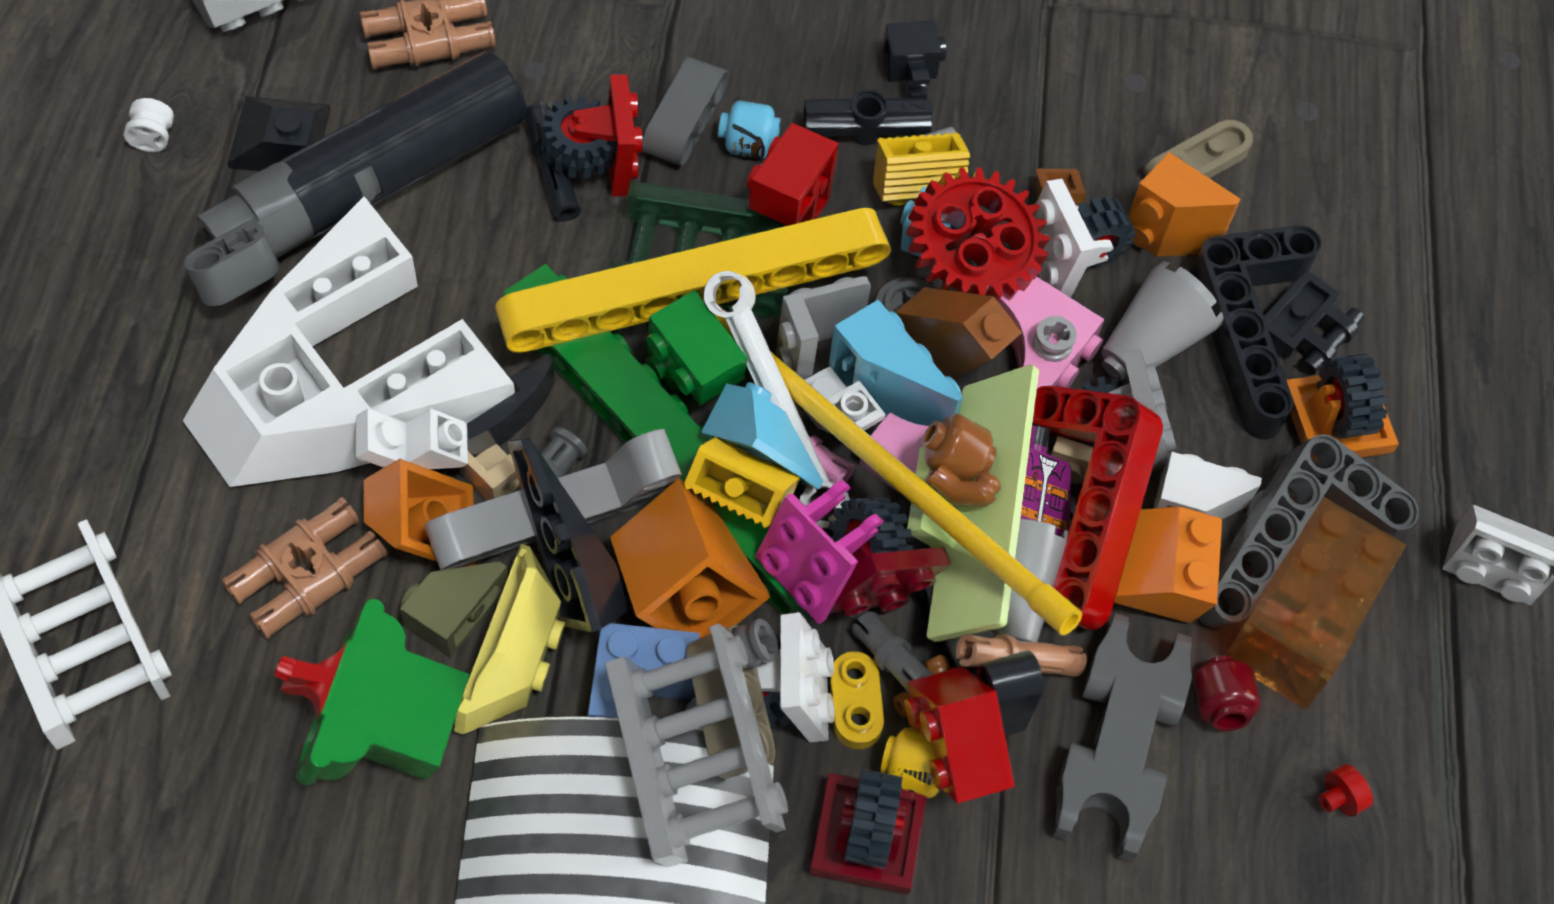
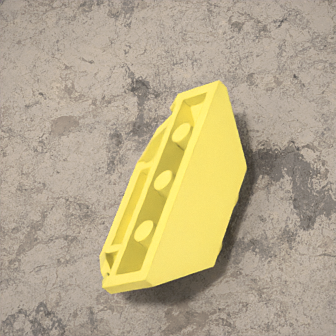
(514, 647)

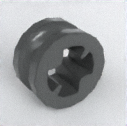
(759, 642)

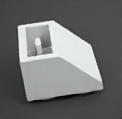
(1501, 555)

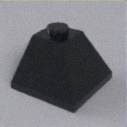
(274, 130)

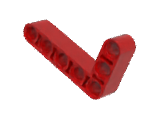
(1070, 415)

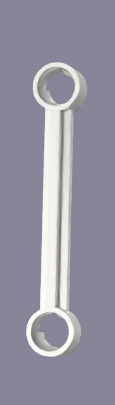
(763, 367)

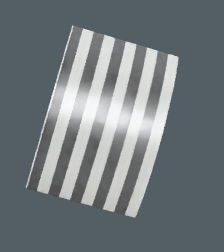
(564, 824)

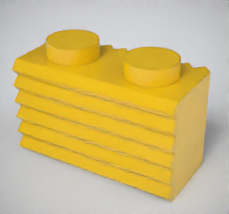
(914, 161)
(740, 480)

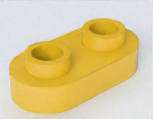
(856, 697)

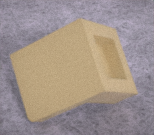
(491, 473)

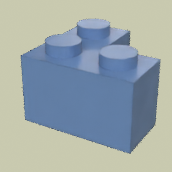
(645, 648)

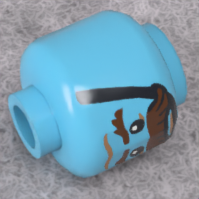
(749, 129)

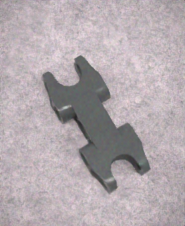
(1114, 769)

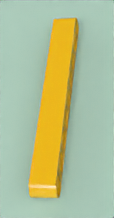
(637, 290)

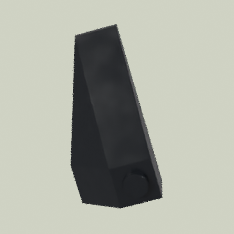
(571, 553)

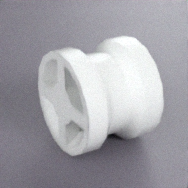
(148, 125)

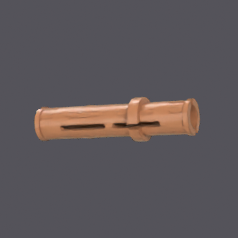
(1051, 657)

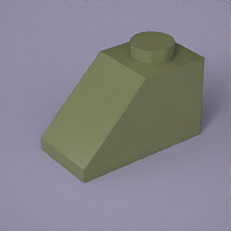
(452, 604)

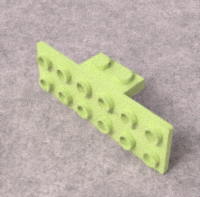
(967, 593)

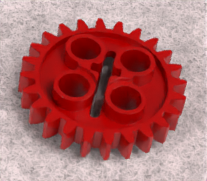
(958, 203)

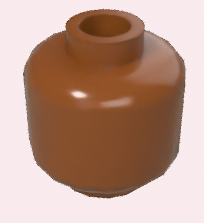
(959, 446)

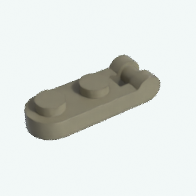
(1212, 148)

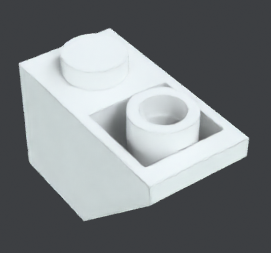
(1205, 486)

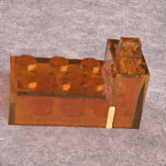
(1316, 603)

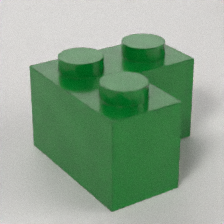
(693, 349)

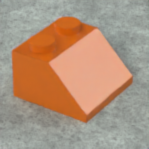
(1179, 209)
(1172, 563)

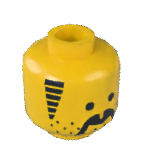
(909, 758)

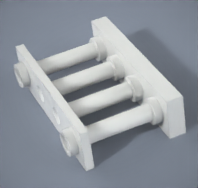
(40, 671)

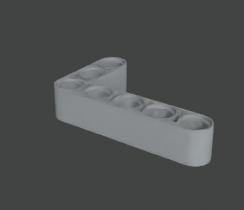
(622, 483)

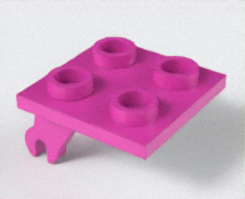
(806, 557)

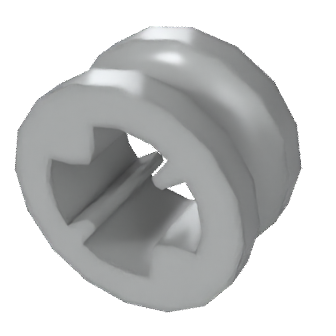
(1044, 331)

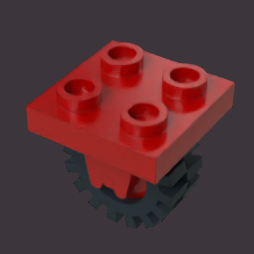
(596, 136)

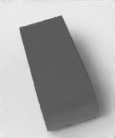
(685, 111)

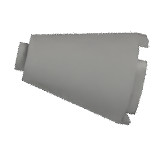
(1162, 320)
(1041, 554)

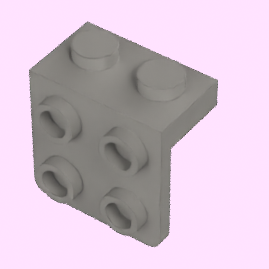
(811, 316)

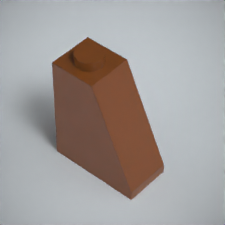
(957, 328)

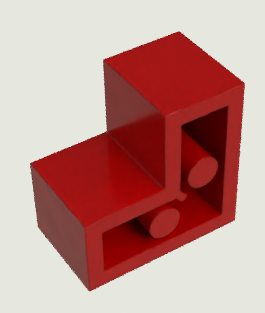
(795, 177)
(965, 730)

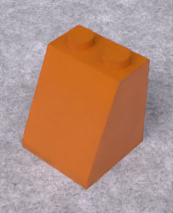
(685, 565)

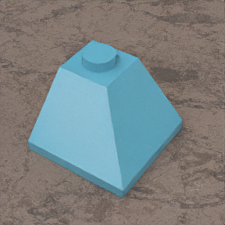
(758, 426)

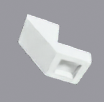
(851, 400)
(426, 440)

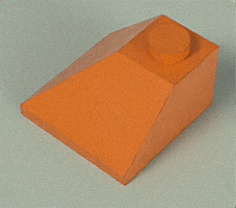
(406, 498)

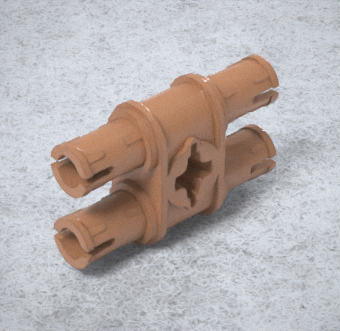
(418, 43)
(302, 589)

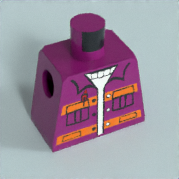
(1046, 484)

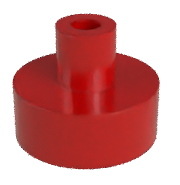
(1346, 791)

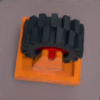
(1344, 404)

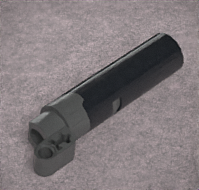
(362, 159)

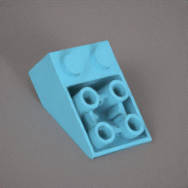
(892, 367)

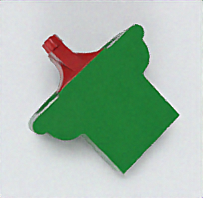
(374, 702)

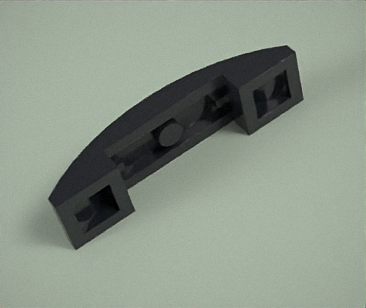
(508, 417)

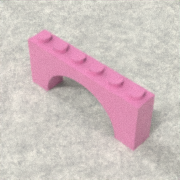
(1026, 310)

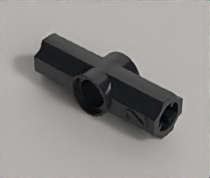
(868, 116)

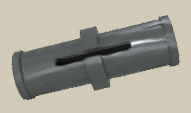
(890, 651)

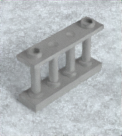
(659, 782)

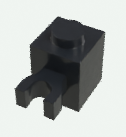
(913, 54)

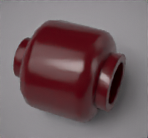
(1226, 693)

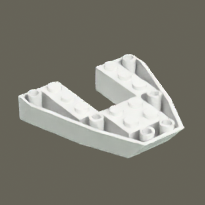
(277, 406)

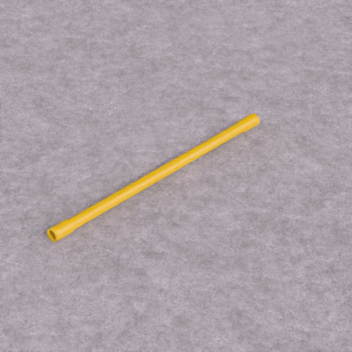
(1040, 596)

